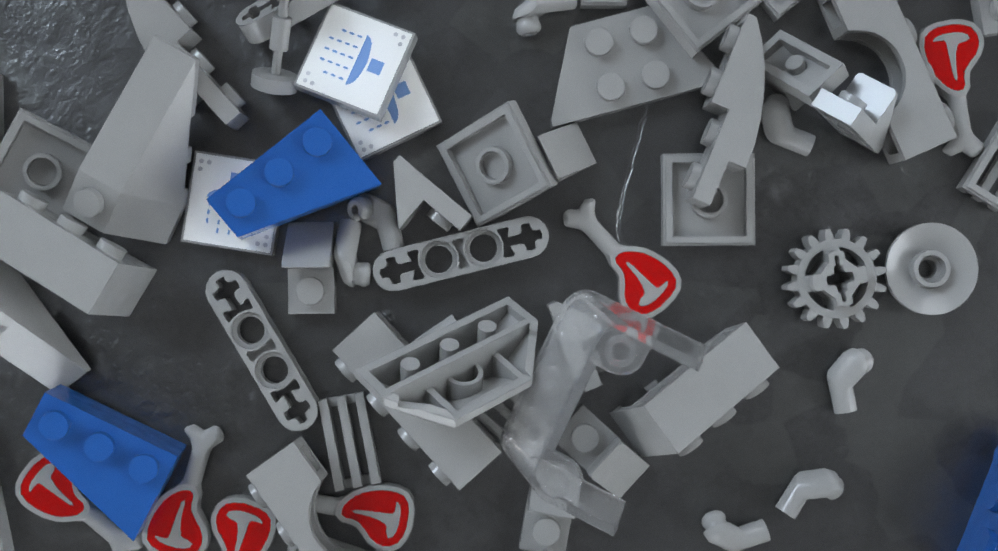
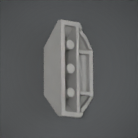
(458, 367)

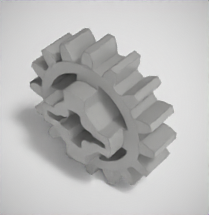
(830, 261)

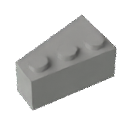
(68, 259)
(691, 400)

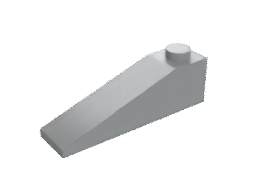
(140, 158)

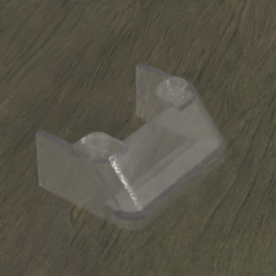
(584, 335)

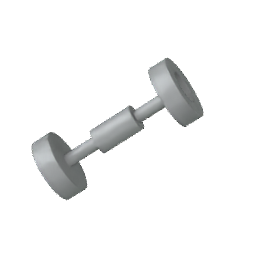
(274, 79)

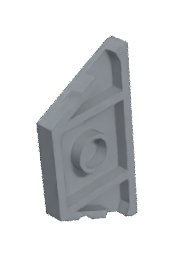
(621, 66)

